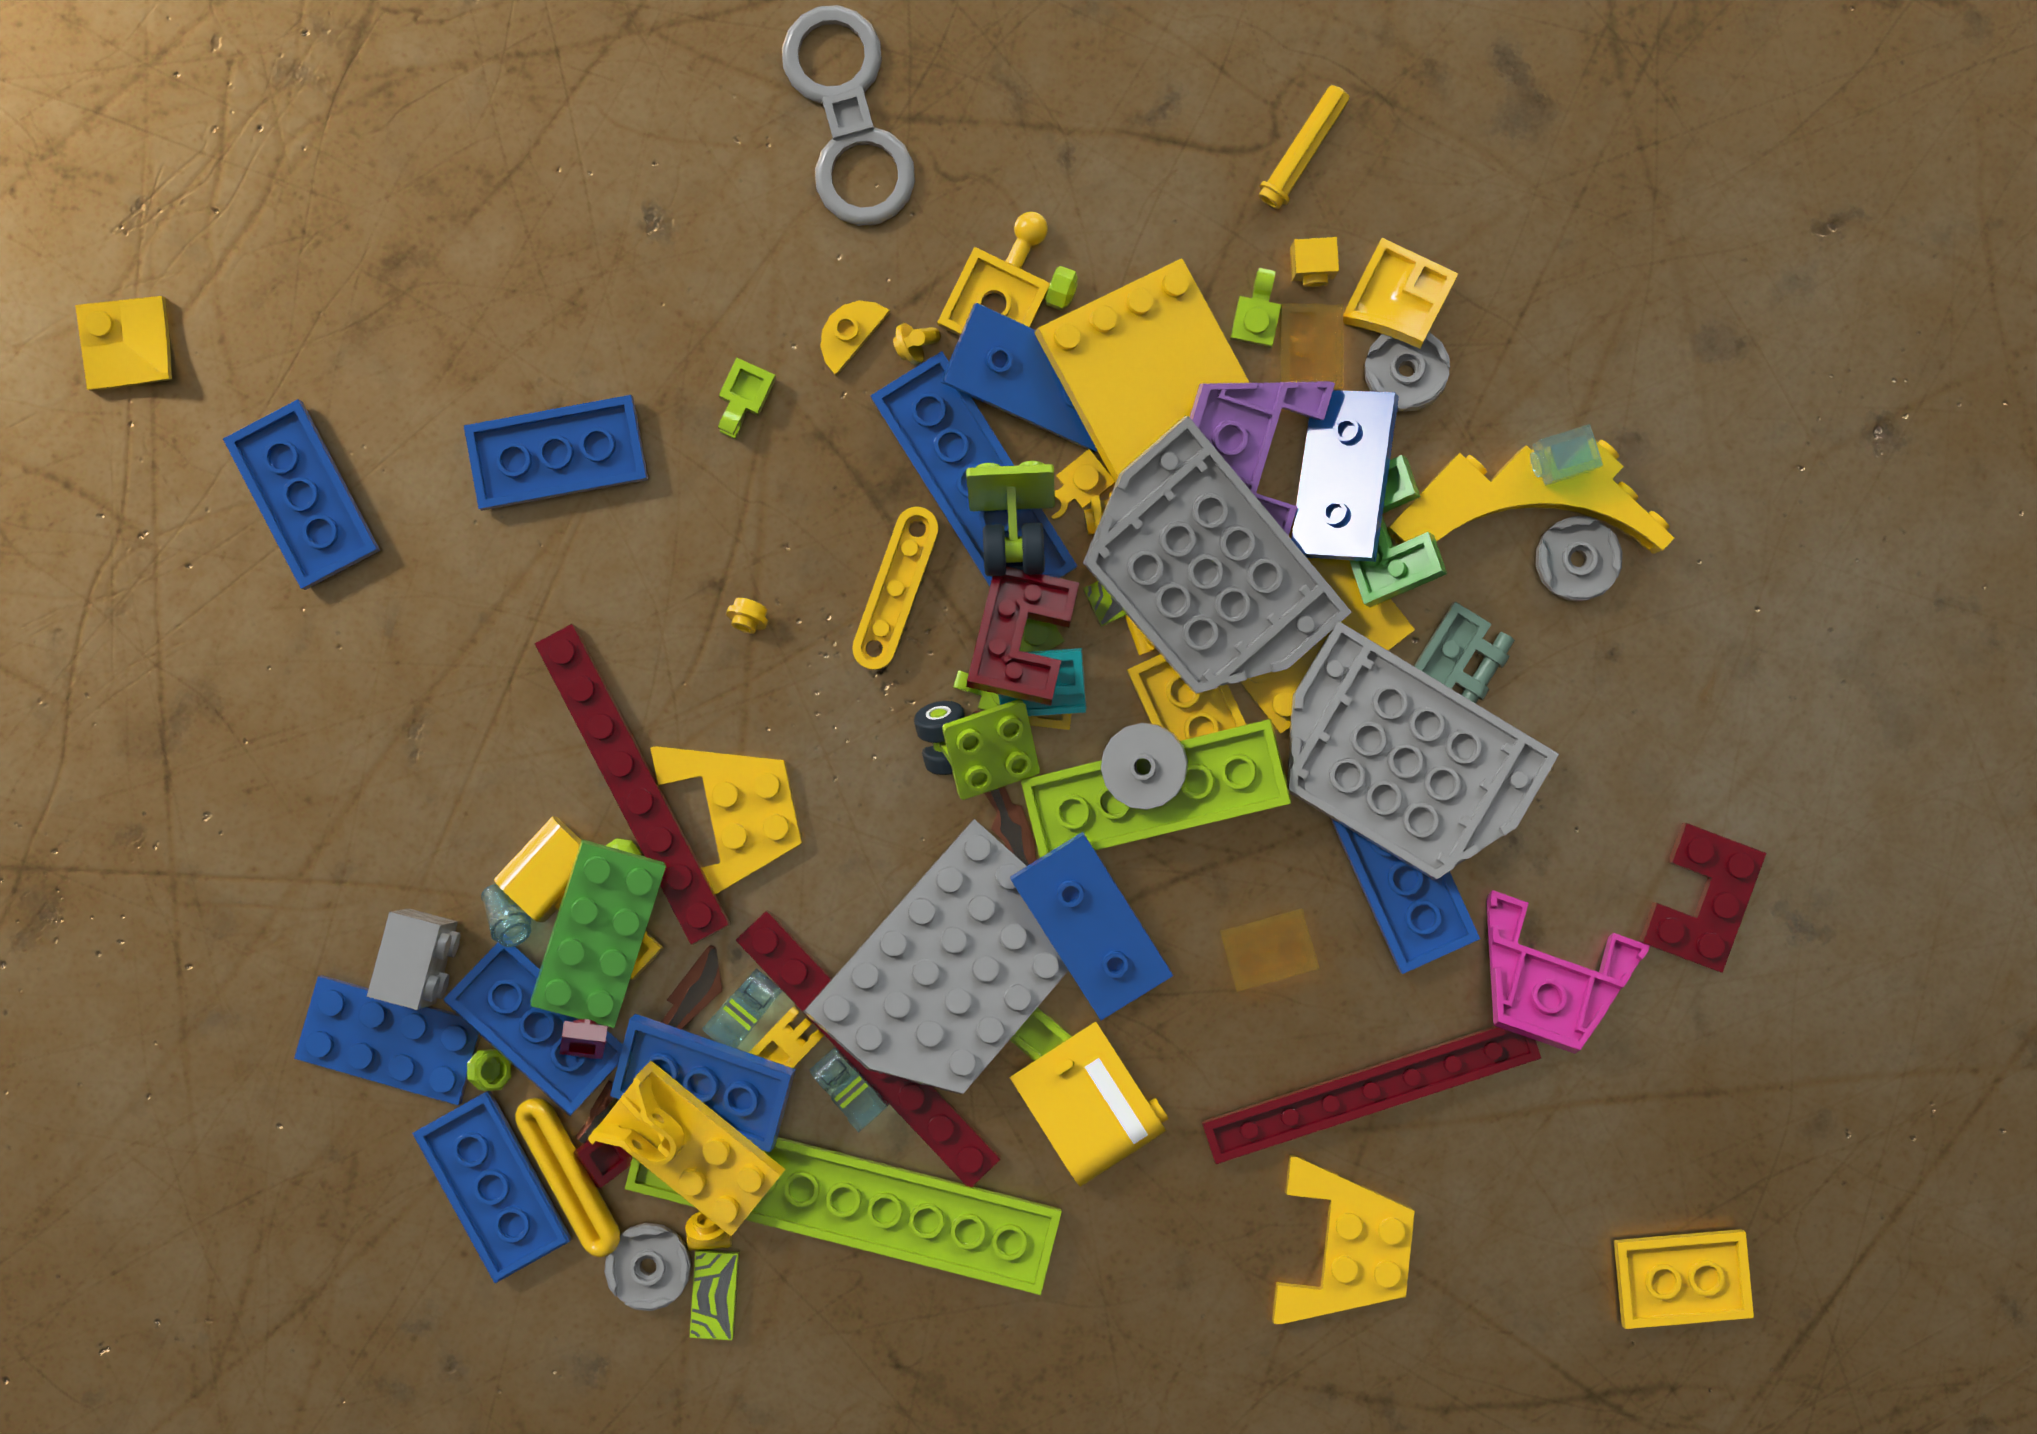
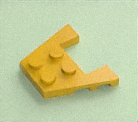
(747, 805)
(1363, 1249)

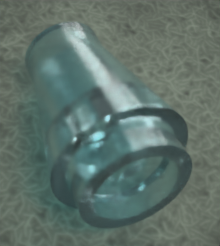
(505, 918)

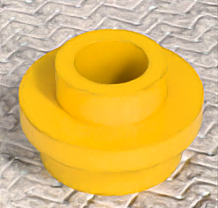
(747, 615)

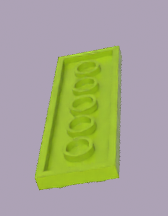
(1225, 778)

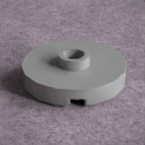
(1429, 365)
(1600, 553)
(1167, 763)
(645, 1289)

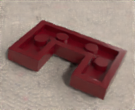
(997, 658)
(1730, 882)

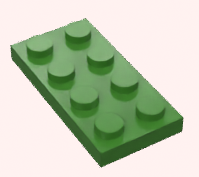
(597, 933)

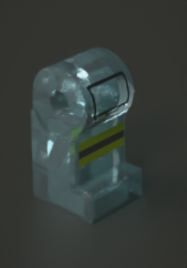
(743, 1010)
(848, 1089)

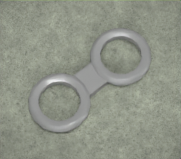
(848, 115)

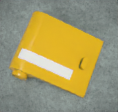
(1091, 1110)

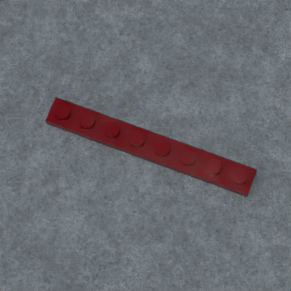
(632, 783)
(1367, 1091)
(916, 1103)

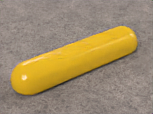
(567, 1177)

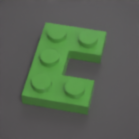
(1404, 565)

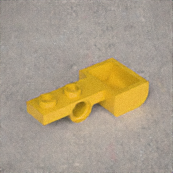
(540, 876)

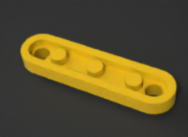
(895, 588)

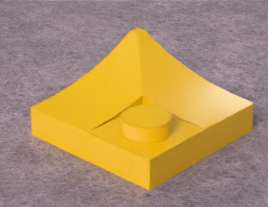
(1399, 294)
(124, 342)

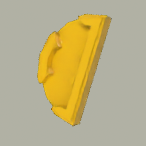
(848, 331)

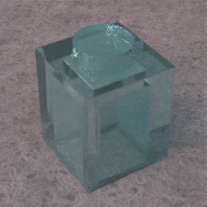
(1565, 455)

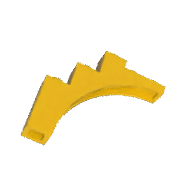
(1464, 494)

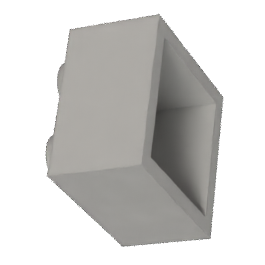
(414, 959)

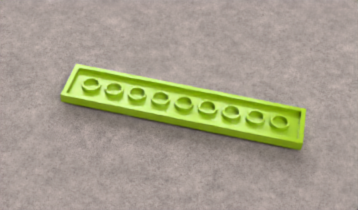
(898, 1214)

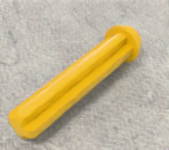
(1303, 147)

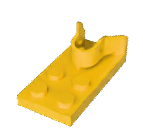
(689, 1148)

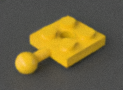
(989, 275)

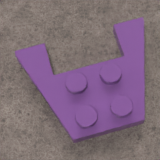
(1242, 423)

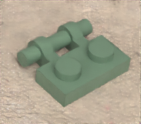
(1453, 646)

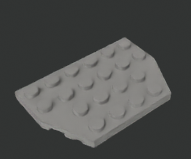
(1207, 566)
(1407, 756)
(944, 972)

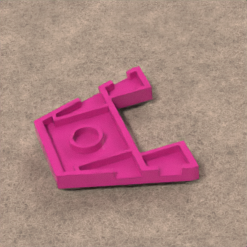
(1546, 994)

